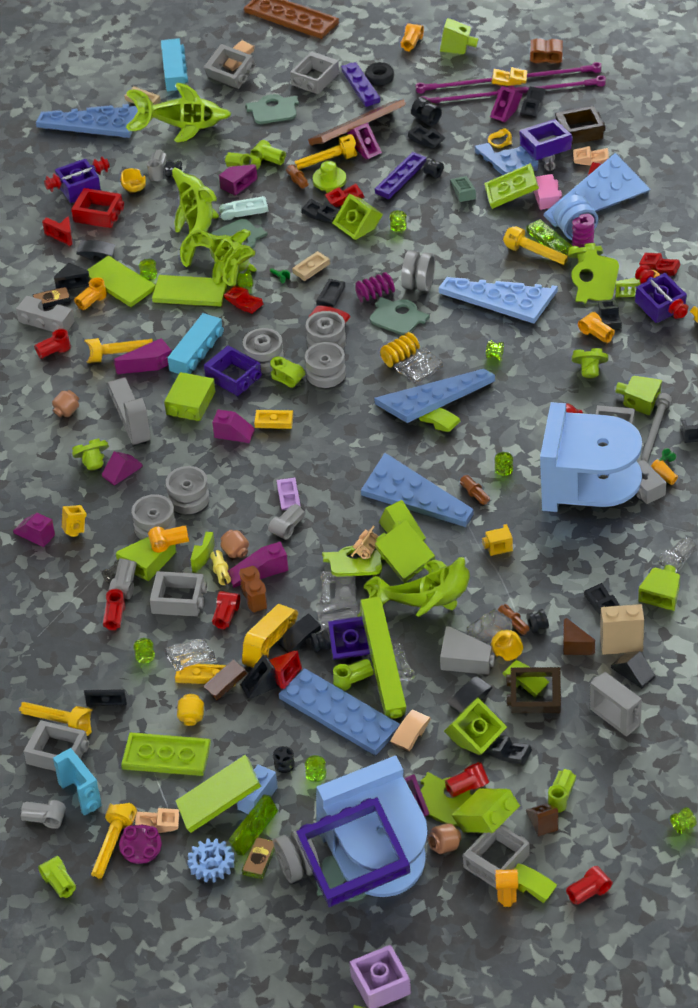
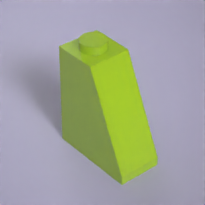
(396, 513)
(147, 560)

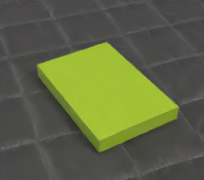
(511, 185)

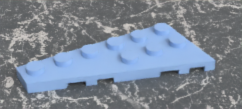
(605, 186)
(503, 297)

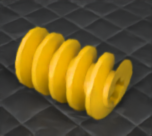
(399, 349)

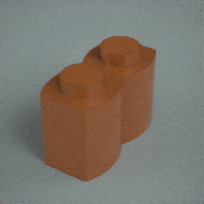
(546, 51)
(253, 588)

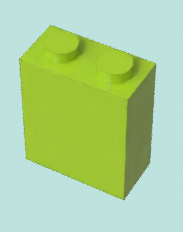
(189, 396)
(404, 550)
(486, 810)

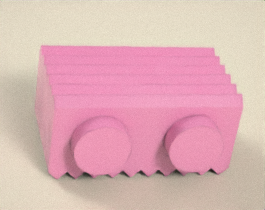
(548, 191)

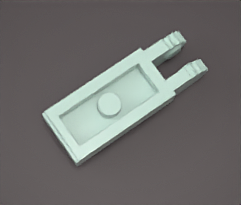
(243, 208)

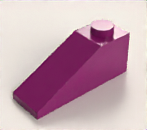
(146, 358)
(268, 560)

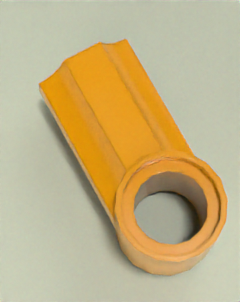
(412, 35)
(95, 292)
(593, 324)
(162, 539)
(506, 886)

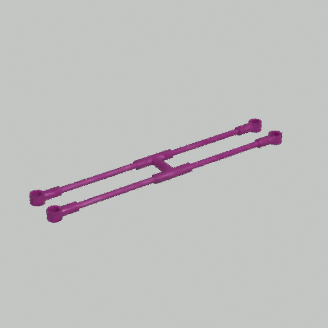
(595, 67)

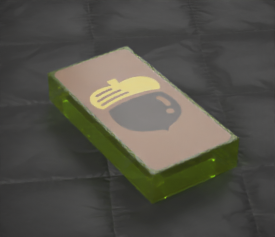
(258, 858)

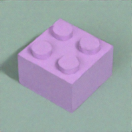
(380, 977)

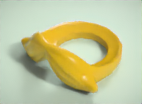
(500, 133)

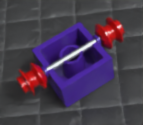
(76, 176)
(659, 295)

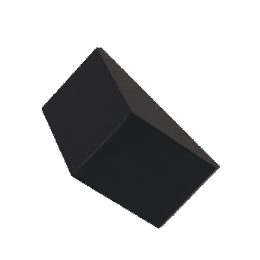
(72, 277)
(634, 668)
(260, 679)

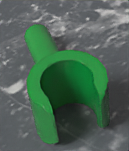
(283, 274)
(667, 455)

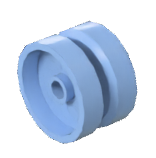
(569, 210)

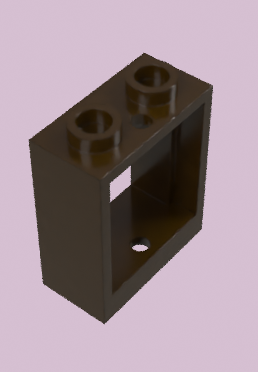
(581, 115)
(535, 707)

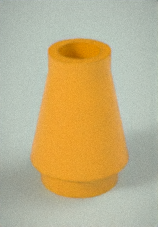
(664, 471)

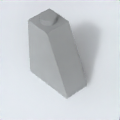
(465, 653)

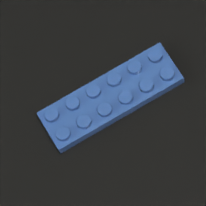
(339, 711)

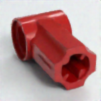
(58, 342)
(226, 605)
(114, 609)
(472, 778)
(593, 882)

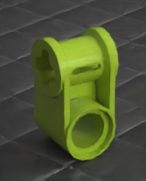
(286, 372)

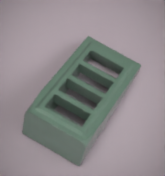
(463, 188)

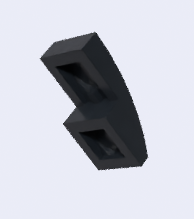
(533, 101)
(424, 137)
(319, 212)
(89, 248)
(610, 313)
(599, 597)
(297, 635)
(468, 693)
(508, 751)

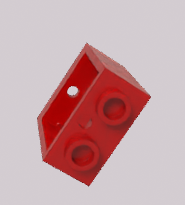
(83, 215)

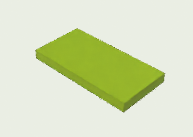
(121, 281)
(189, 291)
(166, 754)
(218, 793)

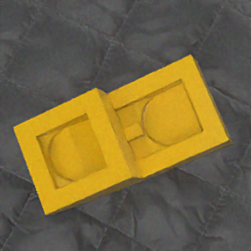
(514, 77)

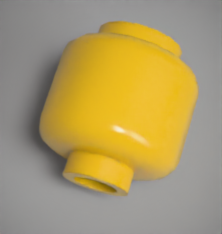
(190, 709)

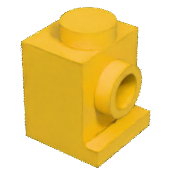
(73, 520)
(498, 541)

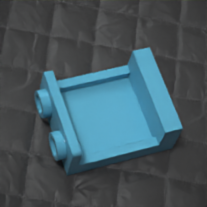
(72, 770)

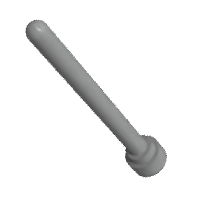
(663, 402)

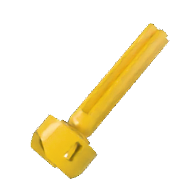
(345, 147)
(520, 240)
(98, 350)
(78, 718)
(119, 817)

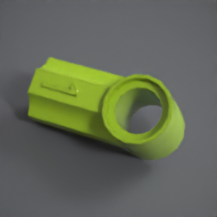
(264, 151)
(237, 159)
(345, 674)
(561, 789)
(55, 873)

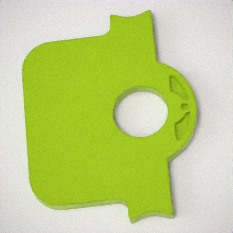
(604, 277)
(342, 565)
(437, 802)

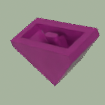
(120, 467)

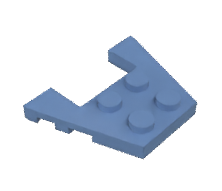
(506, 159)

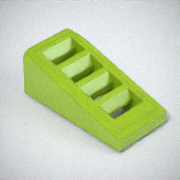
(632, 282)

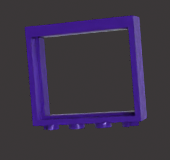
(365, 882)

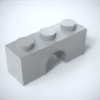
(32, 313)

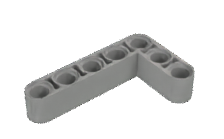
(131, 411)

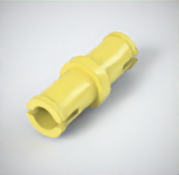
(220, 567)

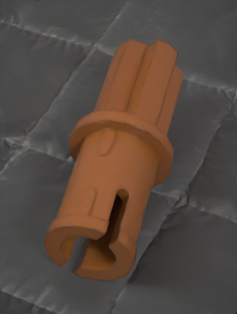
(297, 176)
(474, 489)
(517, 622)

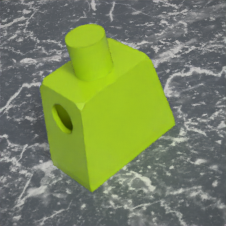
(457, 37)
(640, 393)
(660, 588)

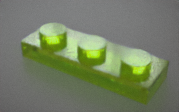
(548, 236)
(253, 825)

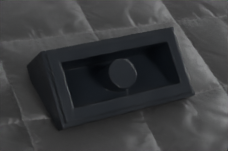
(106, 697)

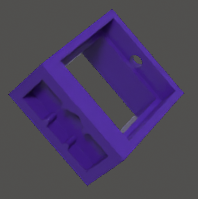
(538, 150)
(224, 359)

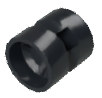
(426, 111)

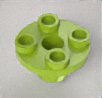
(329, 177)
(576, 252)
(589, 361)
(91, 453)

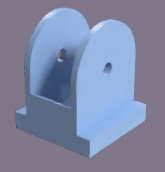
(574, 459)
(363, 843)

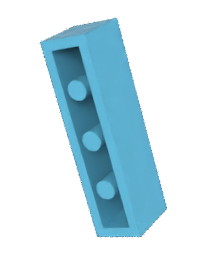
(174, 63)
(195, 344)

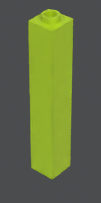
(383, 657)

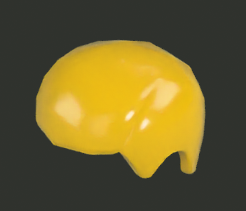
(132, 180)
(507, 645)

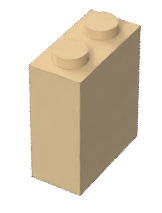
(621, 629)

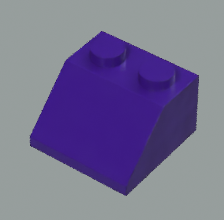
(348, 638)

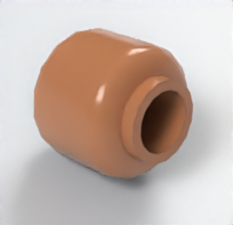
(65, 403)
(234, 544)
(444, 838)

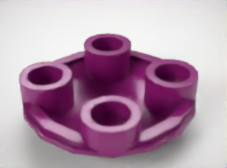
(140, 843)

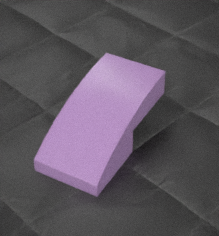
(288, 493)

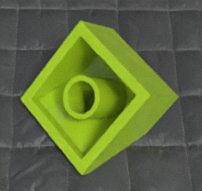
(357, 217)
(475, 727)

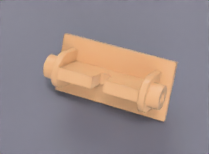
(365, 544)

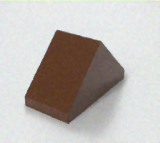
(576, 640)
(543, 818)

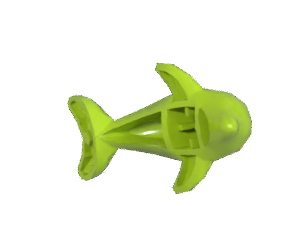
(186, 112)
(196, 210)
(231, 257)
(435, 589)

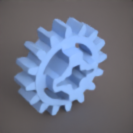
(211, 860)

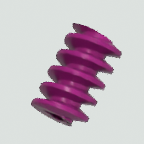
(583, 230)
(374, 285)

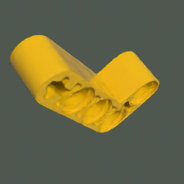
(267, 633)

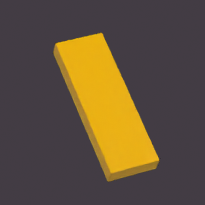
(198, 673)

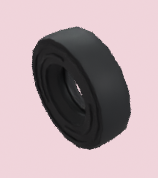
(379, 80)

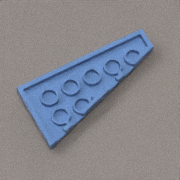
(95, 120)
(420, 400)
(396, 482)

